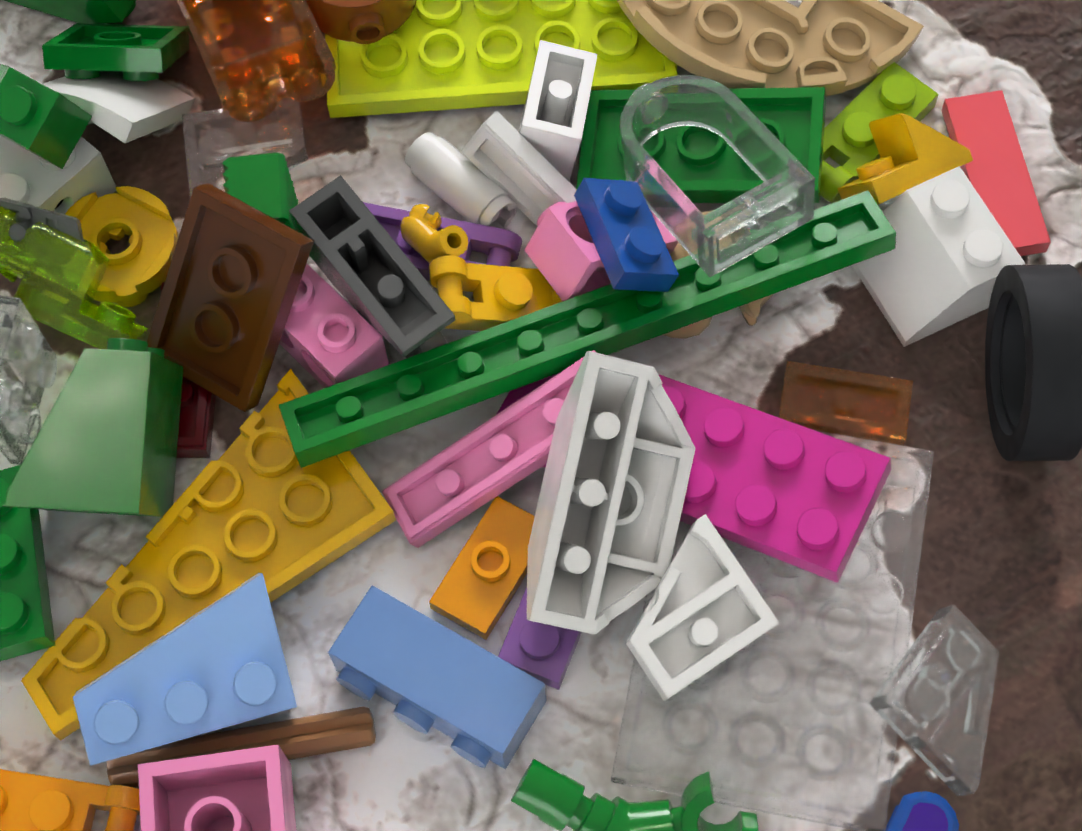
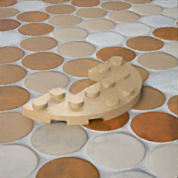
(776, 42)

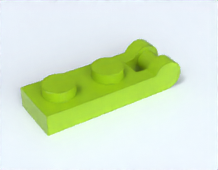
(848, 134)

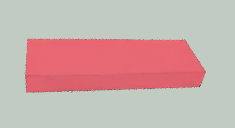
(998, 167)

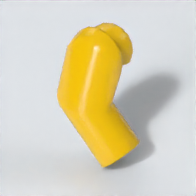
(422, 235)

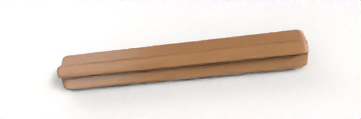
(296, 738)

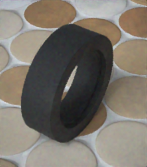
(1035, 362)

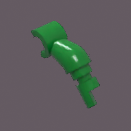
(561, 803)

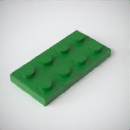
(699, 158)

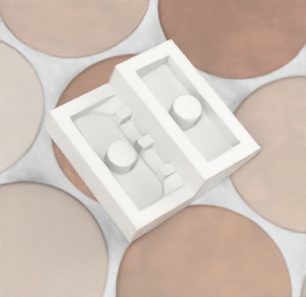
(125, 106)

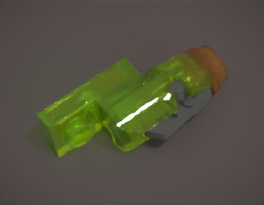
(60, 274)

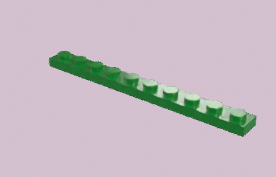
(560, 334)

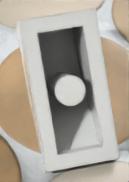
(558, 103)

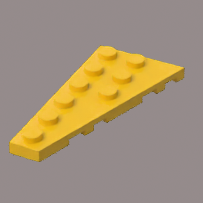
(233, 521)

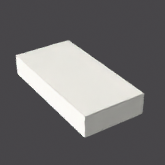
(517, 167)

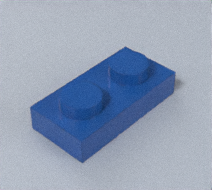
(625, 235)

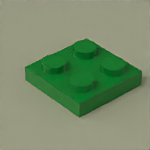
(134, 49)

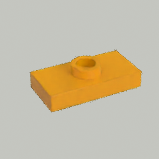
(486, 569)

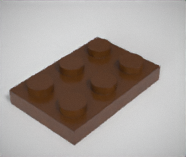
(228, 295)

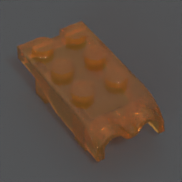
(259, 53)

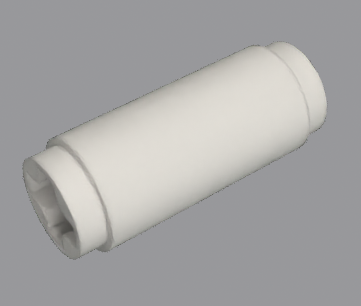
(459, 182)

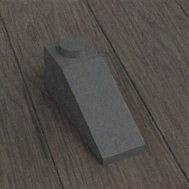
(370, 267)

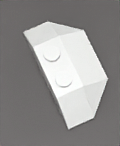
(607, 496)

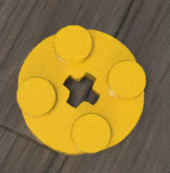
(151, 241)

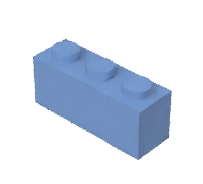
(437, 679)

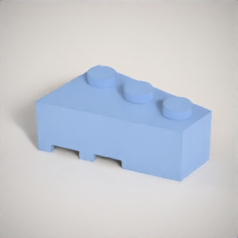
(191, 681)

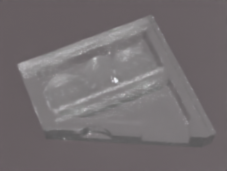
(944, 698)

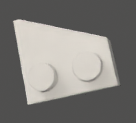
(698, 613)

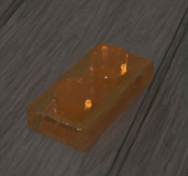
(846, 402)

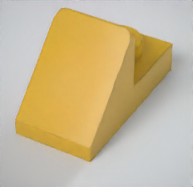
(908, 157)

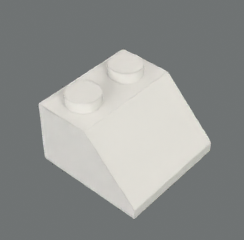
(942, 257)

